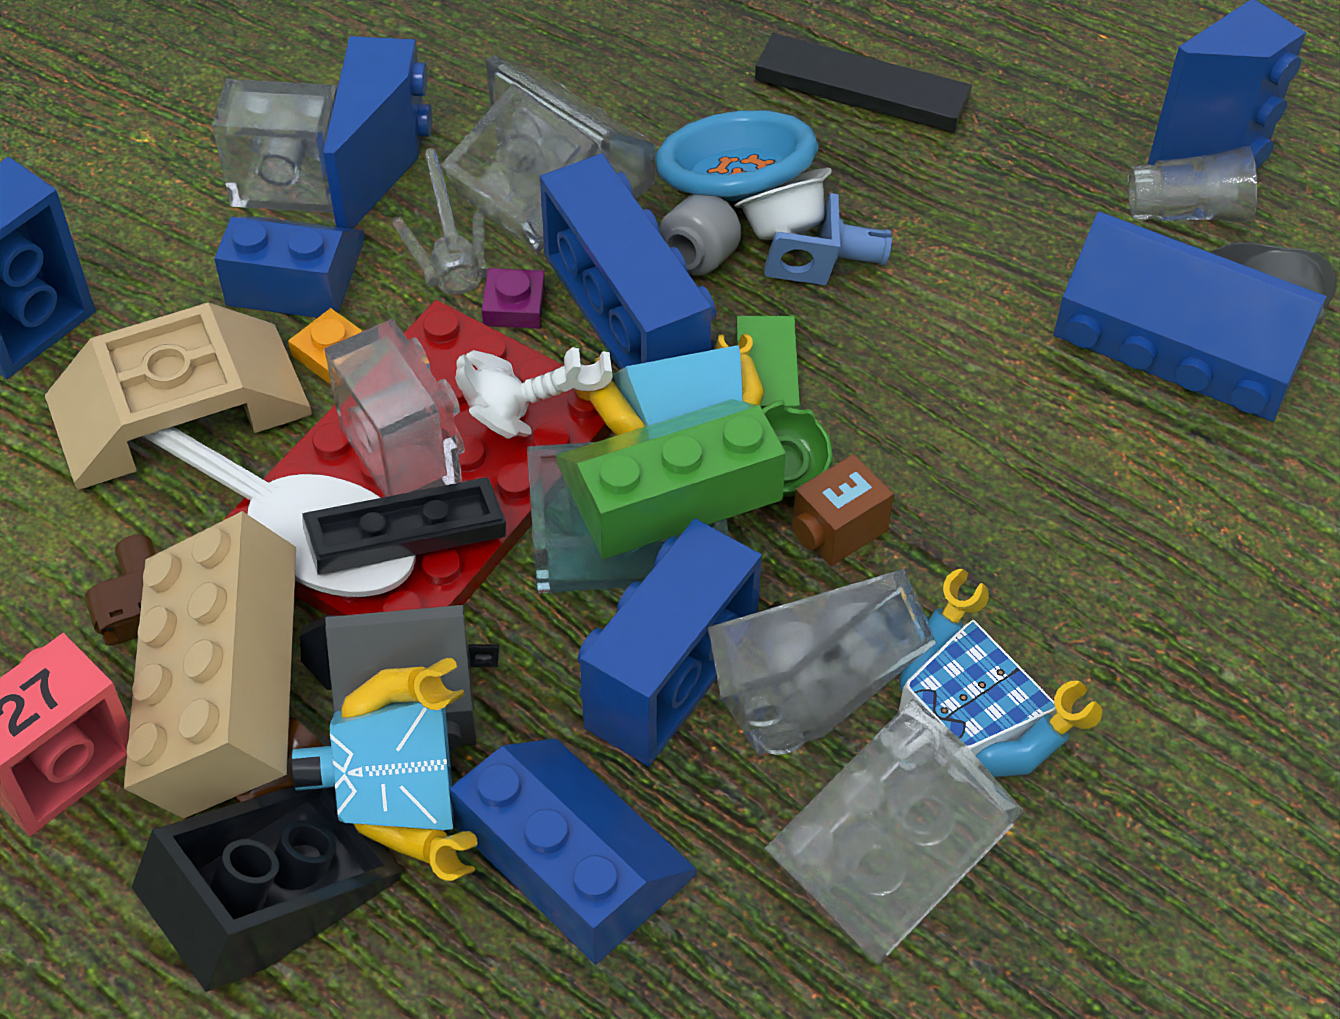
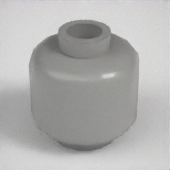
(703, 231)

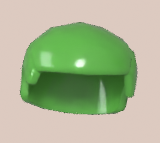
(804, 441)

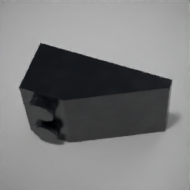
(257, 880)

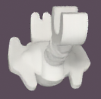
(502, 399)

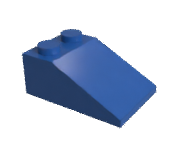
(374, 123)

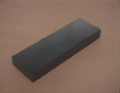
(403, 525)

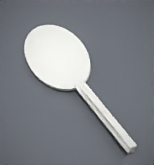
(281, 507)

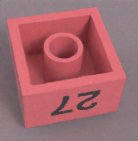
(57, 732)

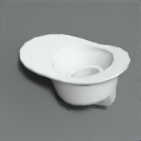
(789, 208)

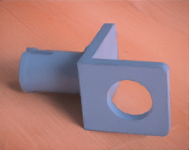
(832, 242)

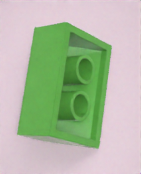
(673, 471)

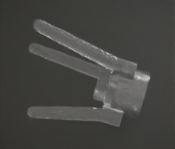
(454, 262)

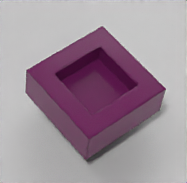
(513, 298)

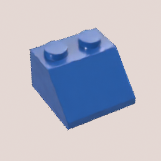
(286, 265)

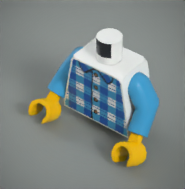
(986, 694)

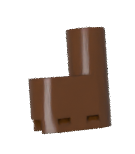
(117, 602)

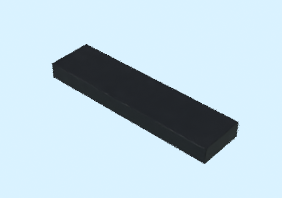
(863, 82)

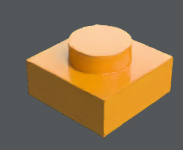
(310, 342)

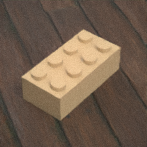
(212, 667)

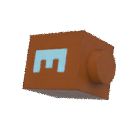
(841, 510)

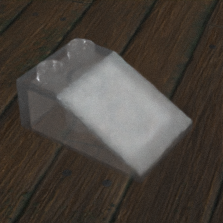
(817, 659)

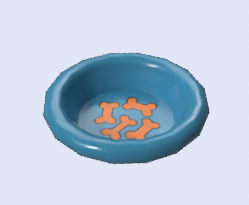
(736, 154)

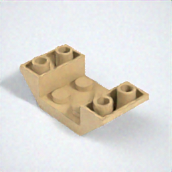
(167, 376)

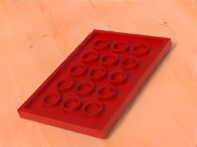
(453, 573)

